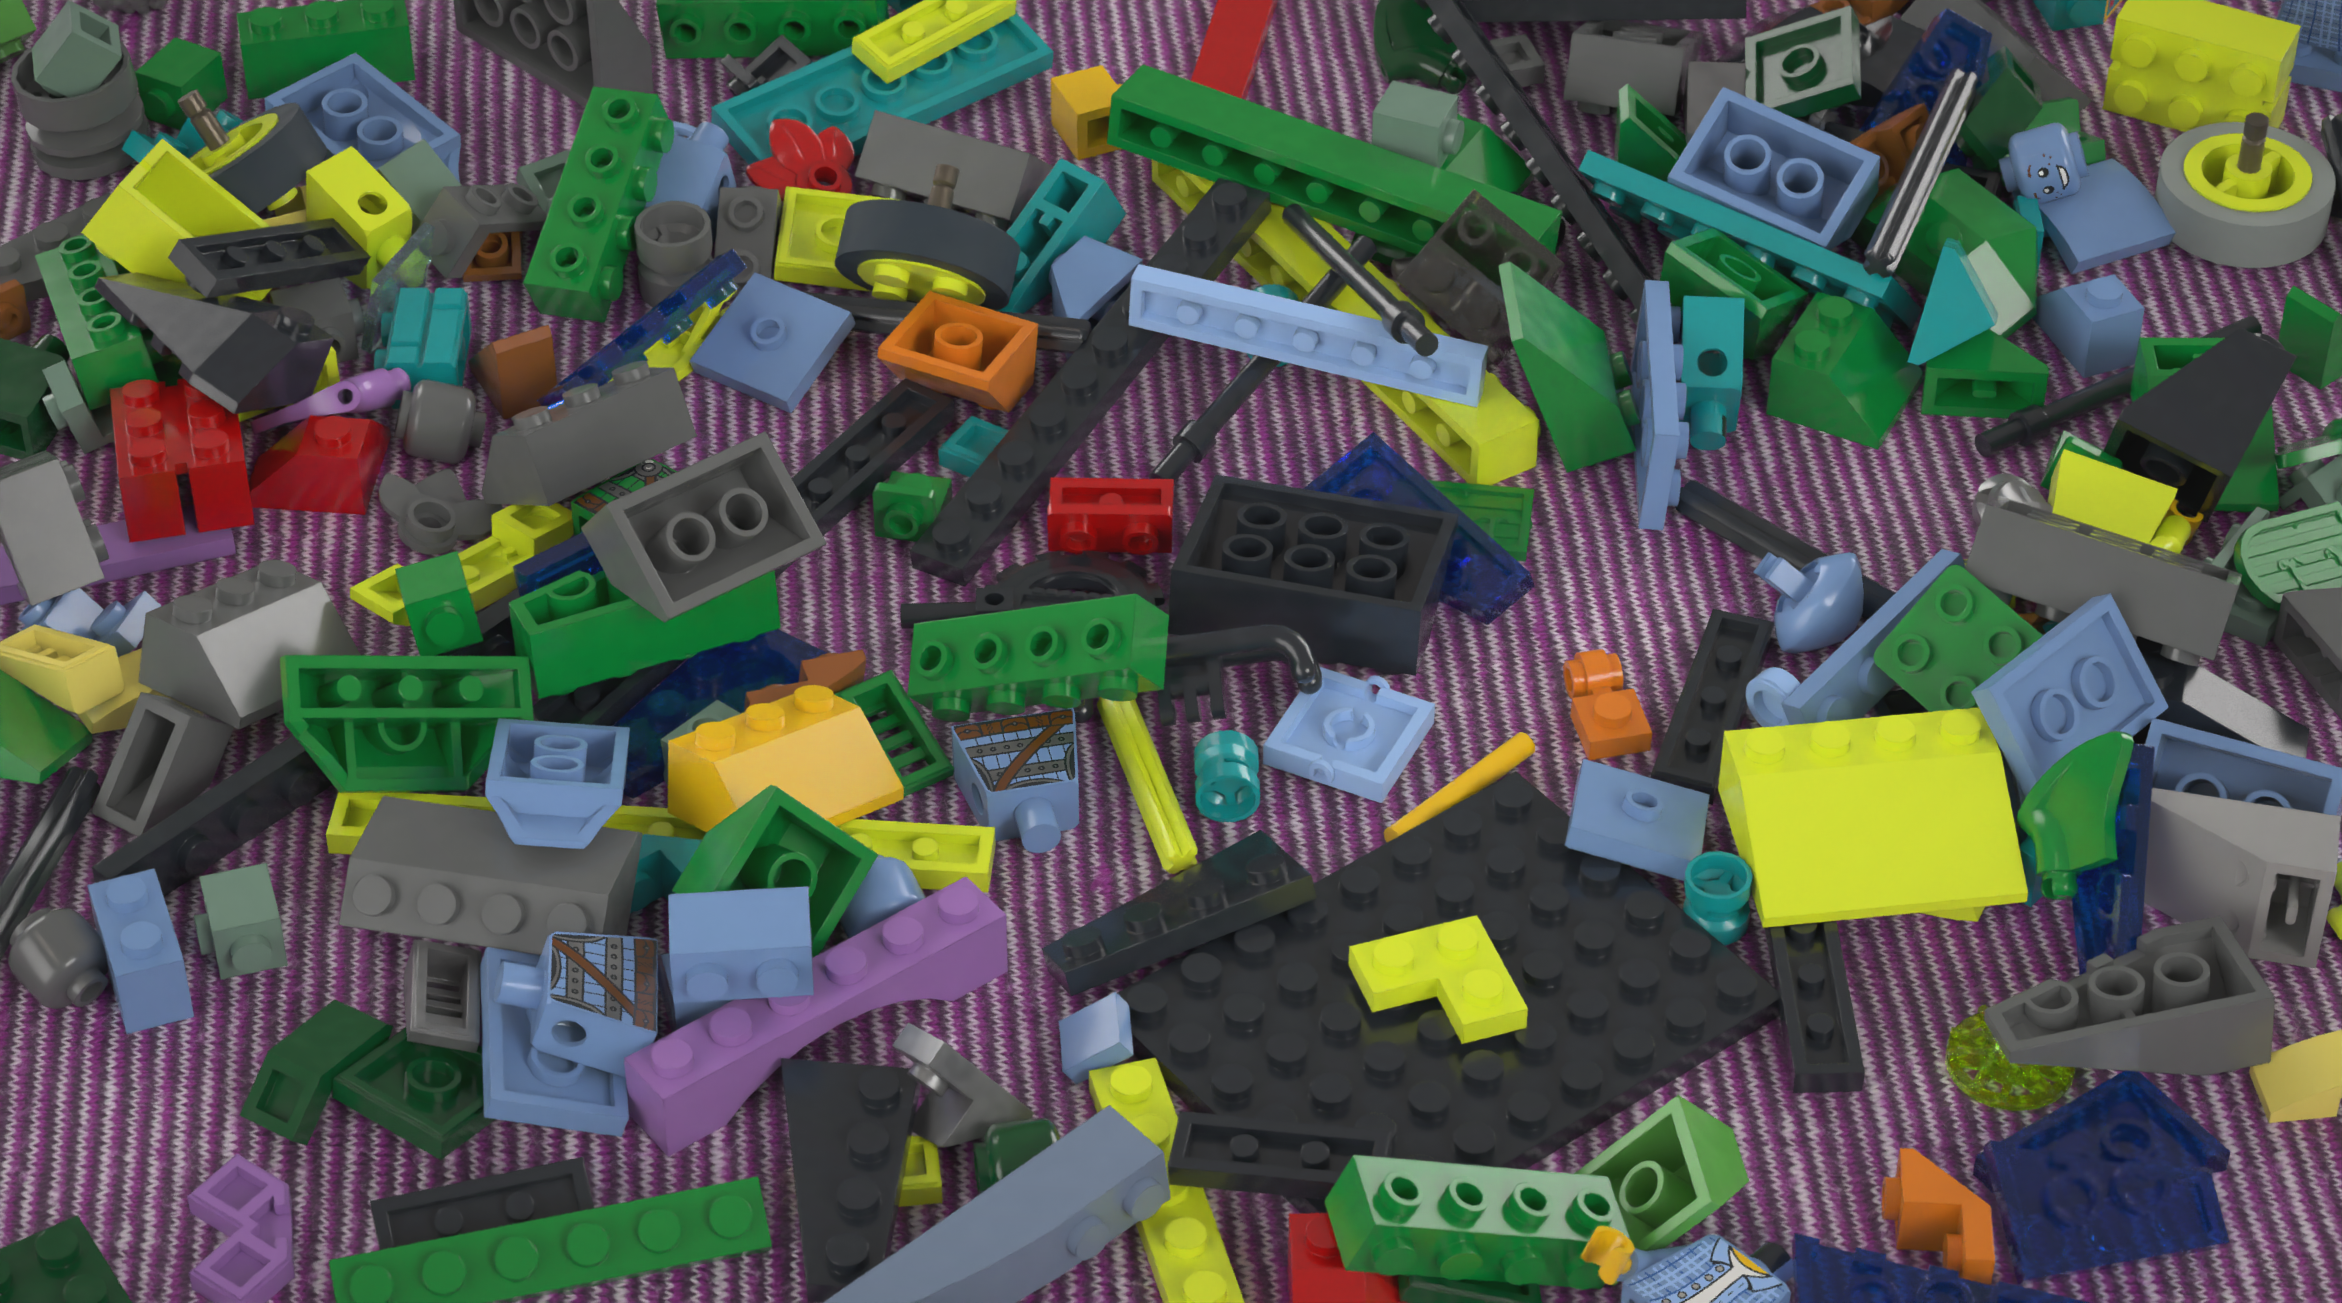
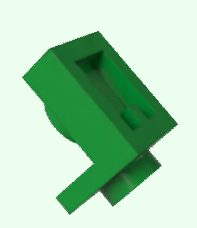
(909, 504)

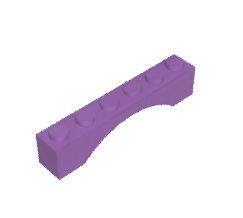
(711, 1066)

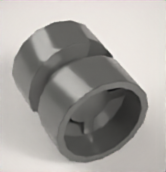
(672, 247)

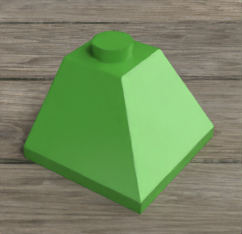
(1671, 1172)

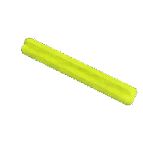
(1149, 784)

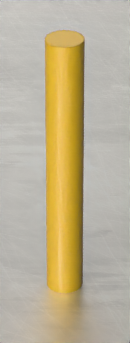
(1467, 784)

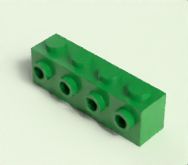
(750, 26)
(597, 202)
(99, 339)
(1038, 657)
(1470, 1221)

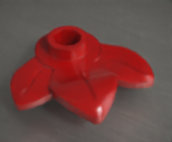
(804, 158)

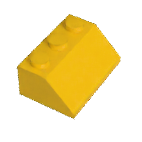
(802, 743)

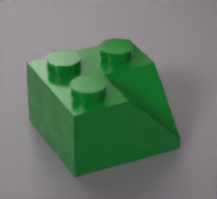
(781, 845)

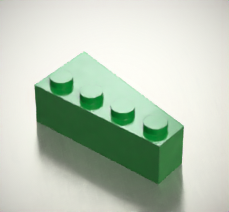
(592, 631)

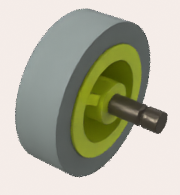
(2245, 193)

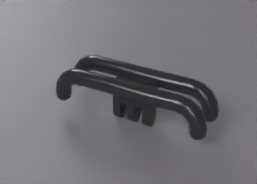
(1198, 660)

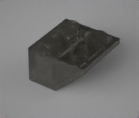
(1460, 274)

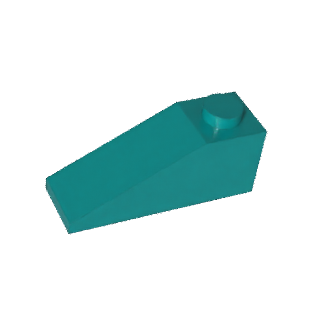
(1055, 218)

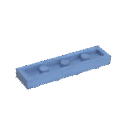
(1849, 679)

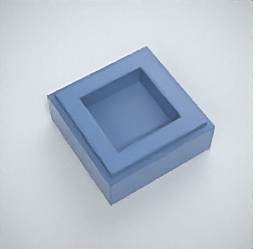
(1095, 1037)

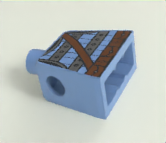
(1020, 775)
(587, 997)

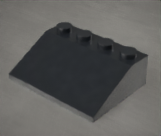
(1331, 566)

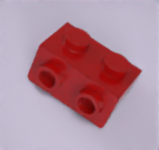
(1110, 515)

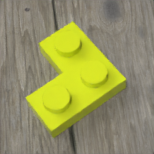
(1447, 963)

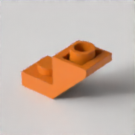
(1939, 1215)

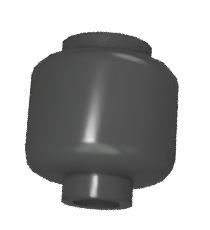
(439, 421)
(59, 958)

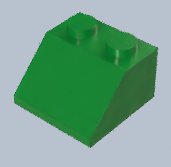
(1718, 267)
(1842, 373)

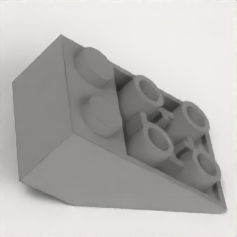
(2248, 863)

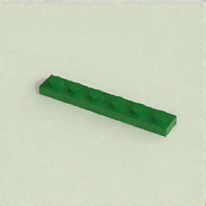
(563, 1250)

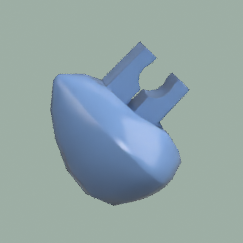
(1816, 603)

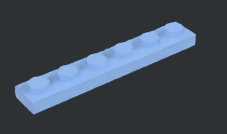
(1303, 335)

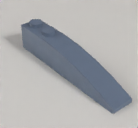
(1028, 1223)

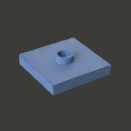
(772, 342)
(1636, 820)

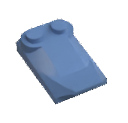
(366, 110)
(556, 780)

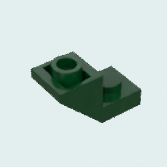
(1999, 109)
(302, 1066)

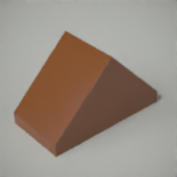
(517, 370)

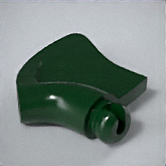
(1412, 49)

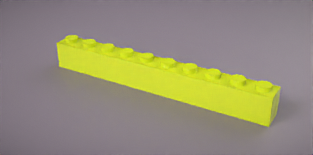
(1477, 442)

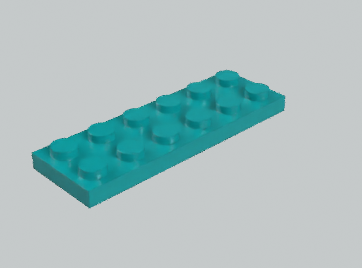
(847, 92)
(1684, 214)

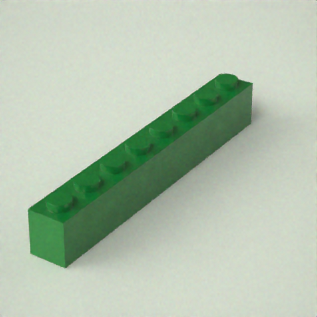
(1301, 162)

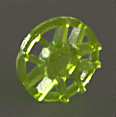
(1985, 1055)

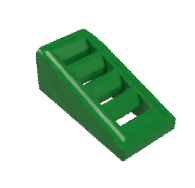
(888, 695)

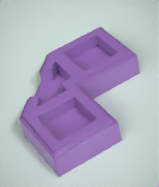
(258, 1219)

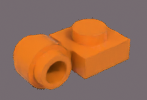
(1603, 714)

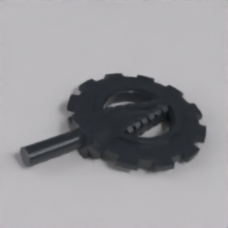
(1042, 584)

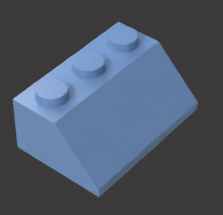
(1778, 170)
(2240, 771)

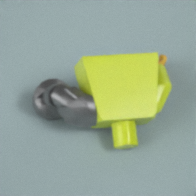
(2102, 498)

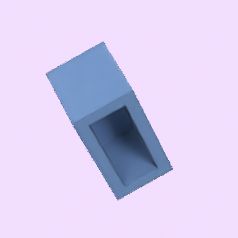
(740, 944)
(141, 951)

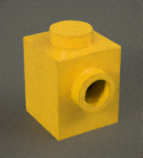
(1083, 110)

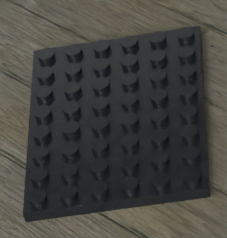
(1608, 966)

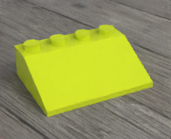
(1872, 817)

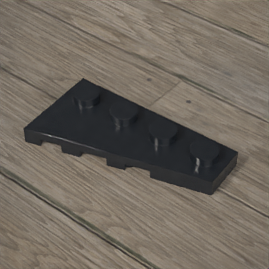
(1192, 908)
(849, 1164)

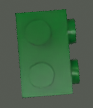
(1953, 642)

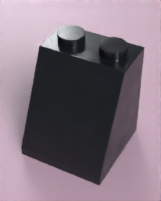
(2202, 419)

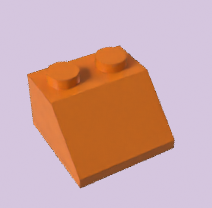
(964, 351)

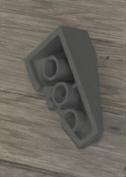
(2169, 1007)

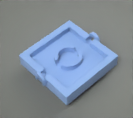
(1350, 735)

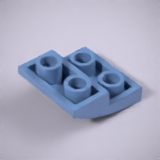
(2106, 219)

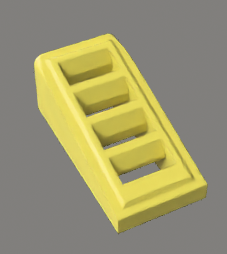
(63, 667)

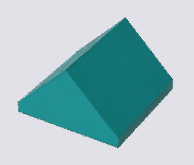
(1954, 307)

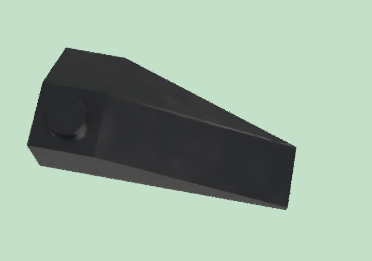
(229, 345)

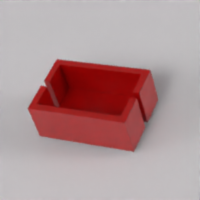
(171, 434)

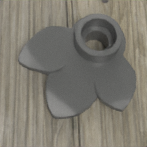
(434, 512)

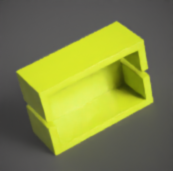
(2198, 64)
(160, 204)

